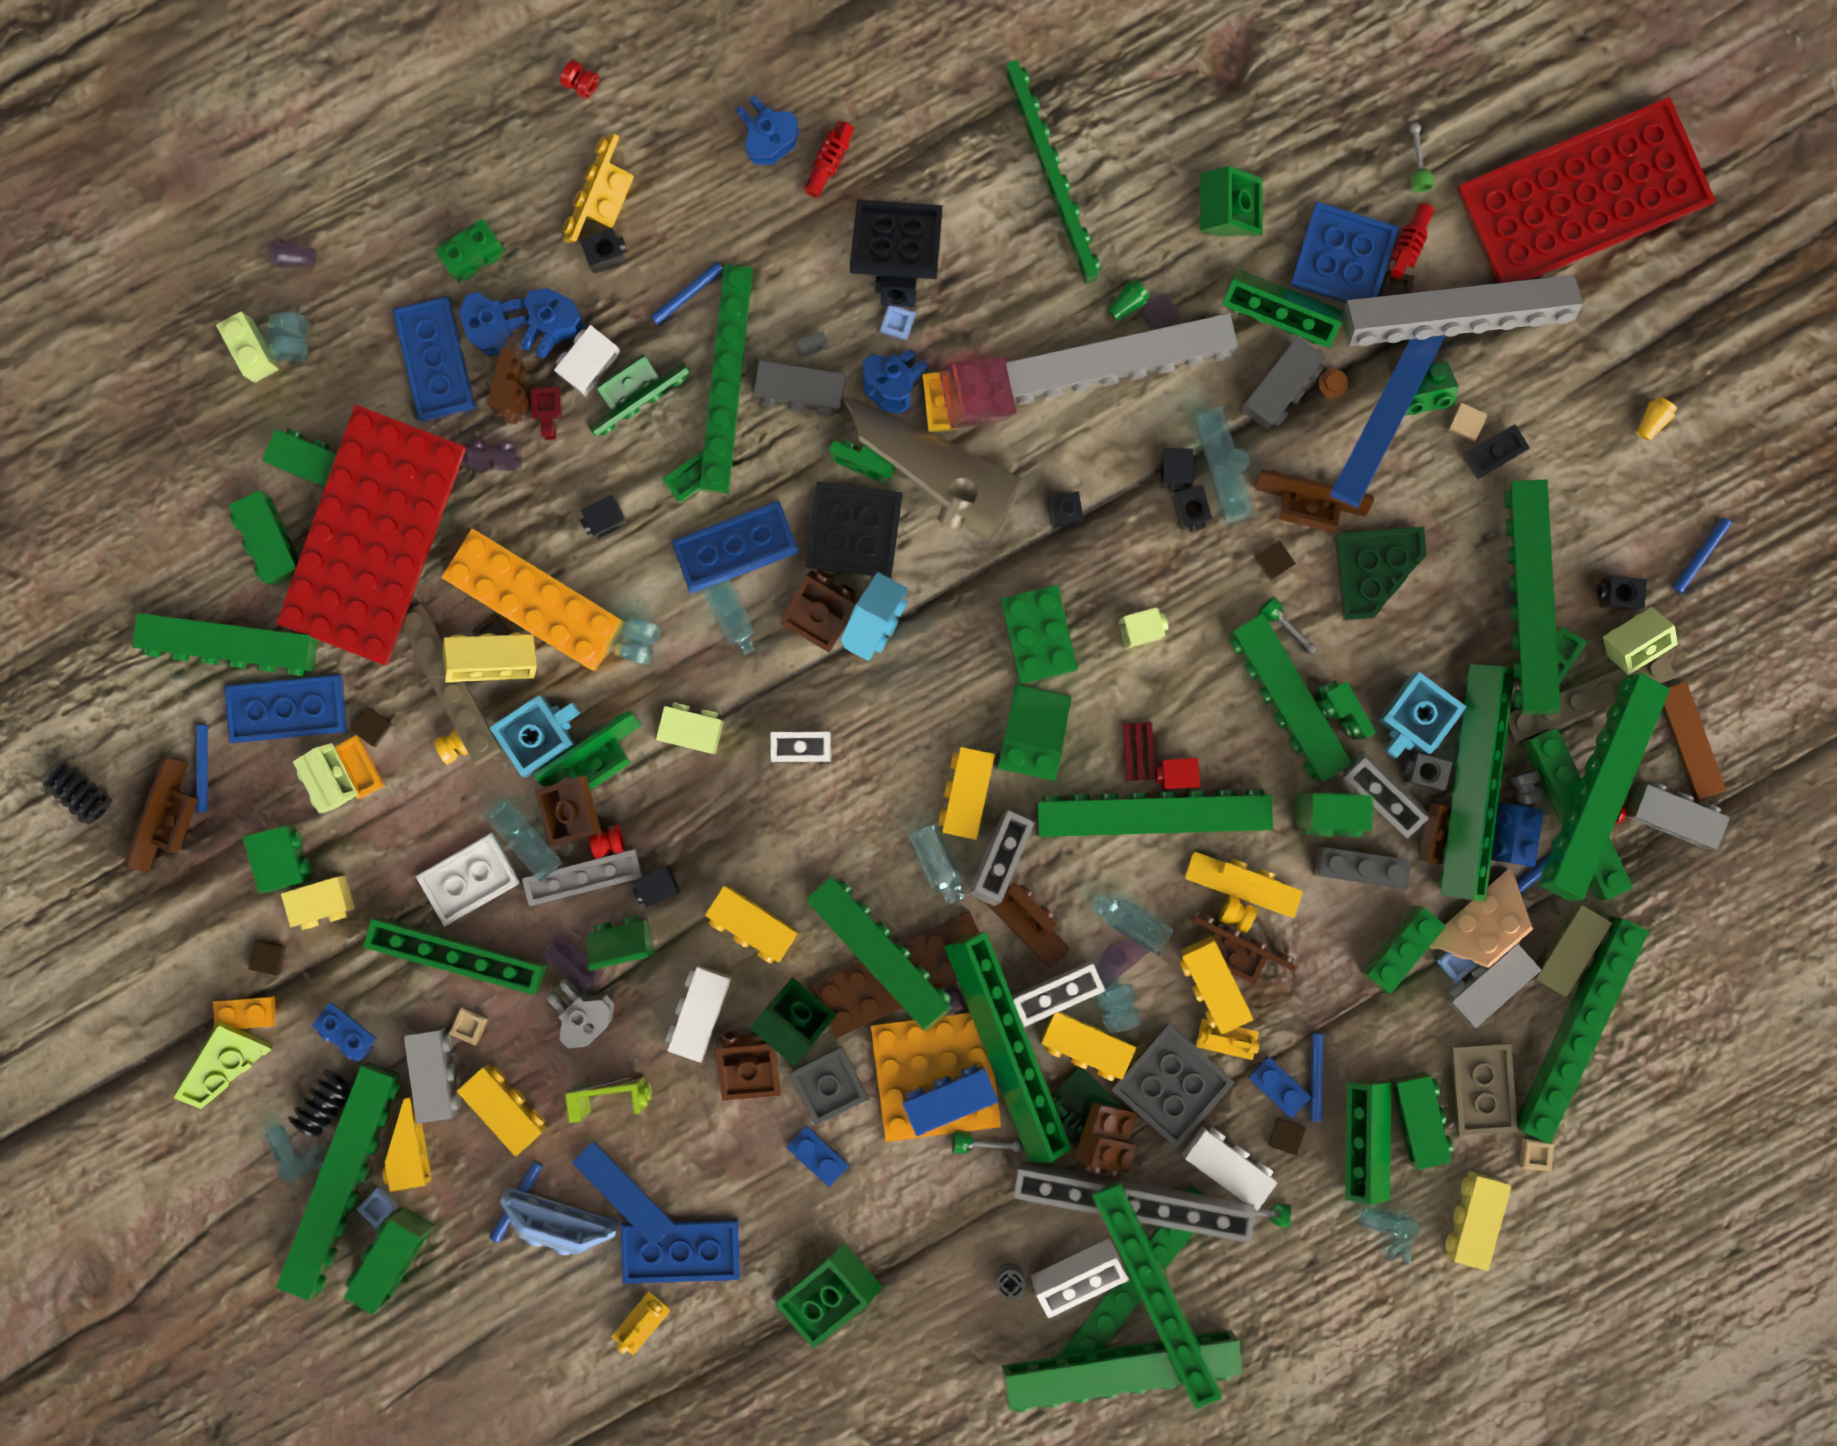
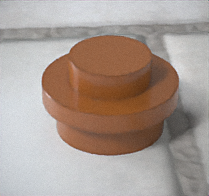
(1332, 383)

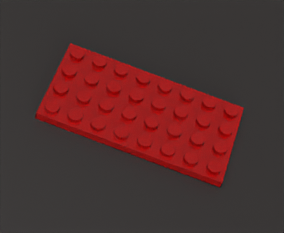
(1586, 194)
(371, 535)

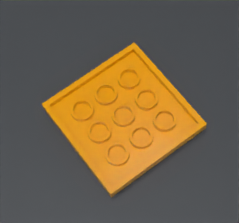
(915, 1058)

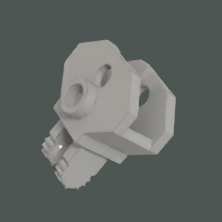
(583, 1010)

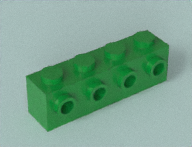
(1282, 308)
(1368, 1141)

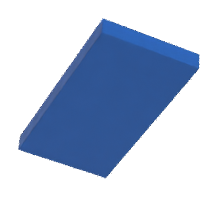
(434, 359)
(735, 546)
(285, 708)
(685, 1254)

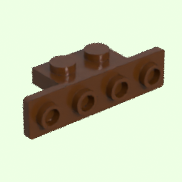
(1307, 500)
(163, 817)
(1031, 924)
(1242, 957)

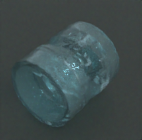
(288, 337)
(638, 640)
(1118, 1008)

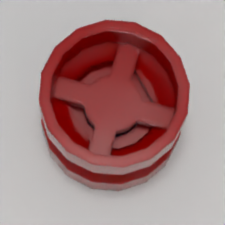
(579, 79)
(606, 841)

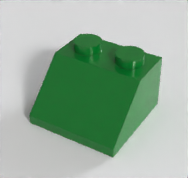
(1231, 202)
(277, 859)
(619, 943)

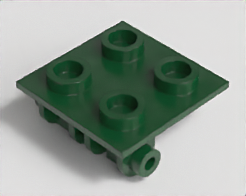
(1075, 1100)

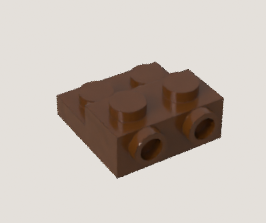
(506, 394)
(820, 609)
(568, 811)
(746, 1067)
(1106, 1140)

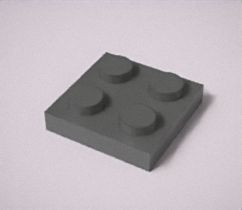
(828, 1085)

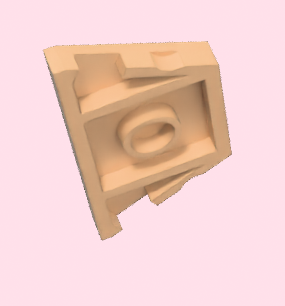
(1487, 927)

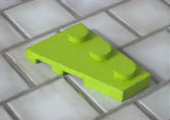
(218, 1063)

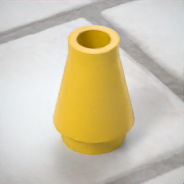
(1655, 417)

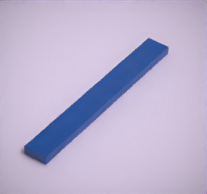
(1385, 420)

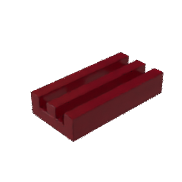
(1139, 754)

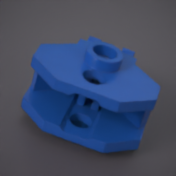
(766, 130)
(552, 318)
(488, 323)
(891, 380)

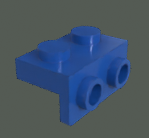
(1517, 834)
(344, 1032)

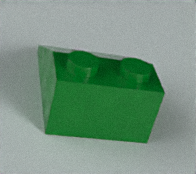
(1034, 733)
(829, 1295)

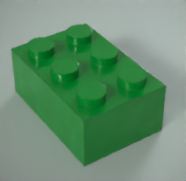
(1038, 635)
(1334, 814)
(387, 1260)

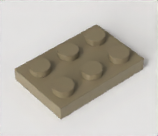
(1483, 1089)

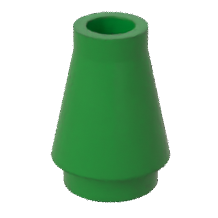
(1130, 299)

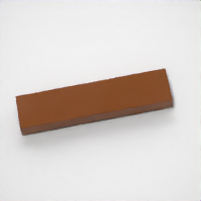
(1692, 742)

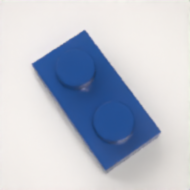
(1279, 1087)
(817, 1156)

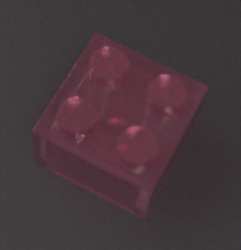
(977, 392)

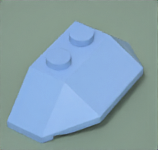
(555, 1223)

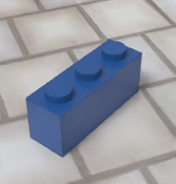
(949, 1099)

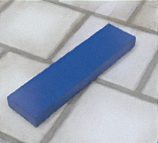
(623, 1193)

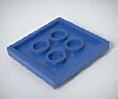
(1343, 254)

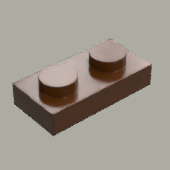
(1434, 835)

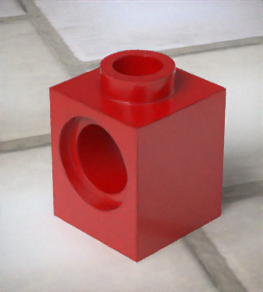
(1178, 773)

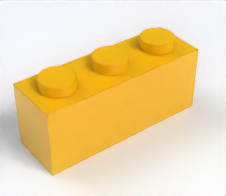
(966, 793)
(751, 924)
(1215, 985)
(1087, 1046)
(502, 1109)

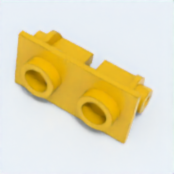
(1237, 1042)
(640, 1324)

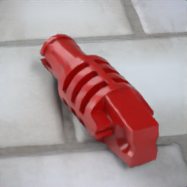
(828, 158)
(1411, 240)

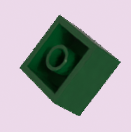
(793, 1021)

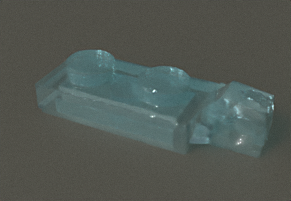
(730, 614)
(937, 862)
(1134, 923)

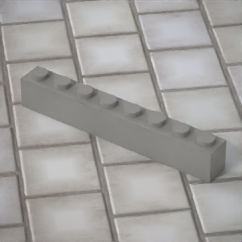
(1461, 310)
(1122, 357)
(1151, 1203)

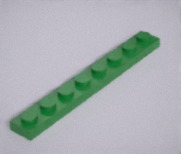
(1049, 160)
(726, 379)
(1157, 1295)
(1123, 1298)

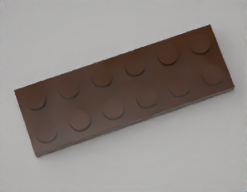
(861, 998)

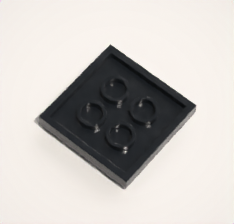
(896, 239)
(853, 530)

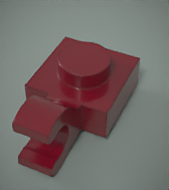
(547, 405)

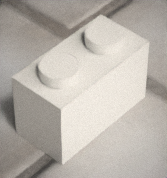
(587, 360)
(800, 746)

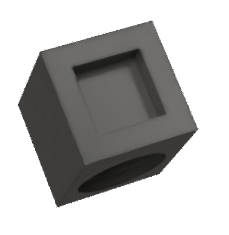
(1439, 771)

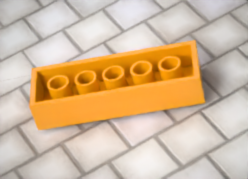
(533, 600)

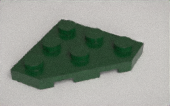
(1375, 566)

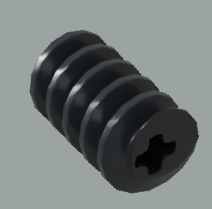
(75, 794)
(322, 1105)

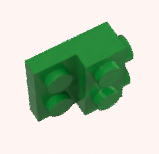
(864, 462)
(1338, 702)

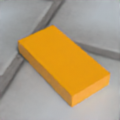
(359, 766)

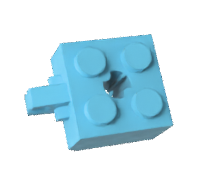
(874, 617)
(540, 717)
(1402, 719)

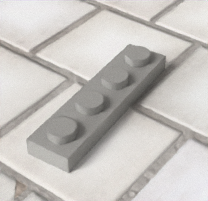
(583, 877)

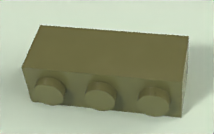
(1571, 949)

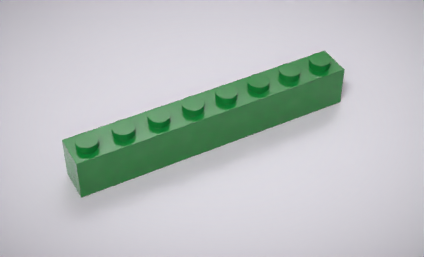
(1533, 596)
(1477, 782)
(1603, 787)
(1154, 815)
(1580, 1030)
(1008, 1047)
(338, 1181)
(1110, 1372)

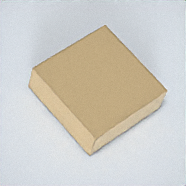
(1467, 422)
(468, 1026)
(1536, 1154)

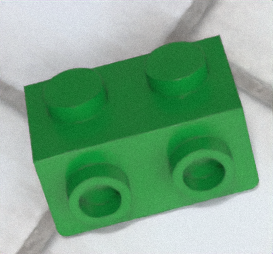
(470, 251)
(1436, 391)

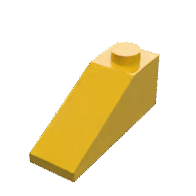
(407, 1156)

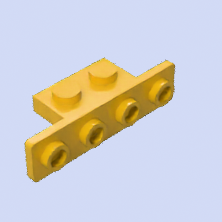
(602, 192)
(1243, 884)

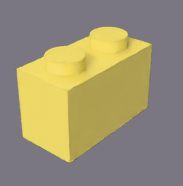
(318, 901)

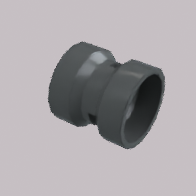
(1528, 787)
(1009, 1275)

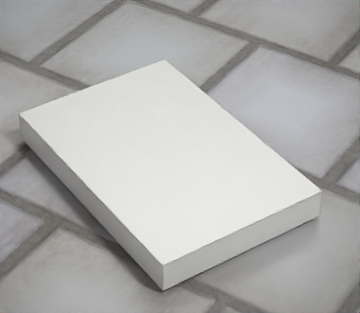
(468, 879)

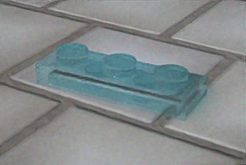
(523, 839)

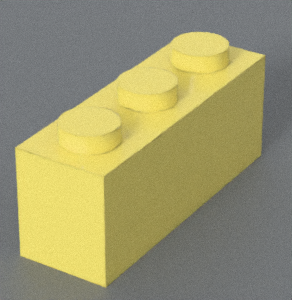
(489, 657)
(1477, 1220)

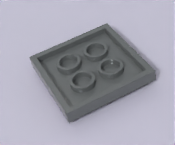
(1172, 1085)

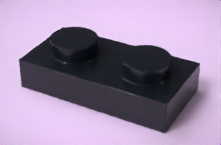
(1496, 451)

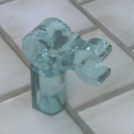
(282, 1150)
(1403, 1226)

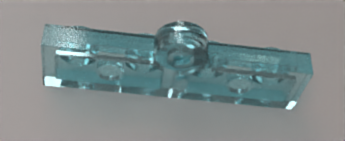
(1224, 465)

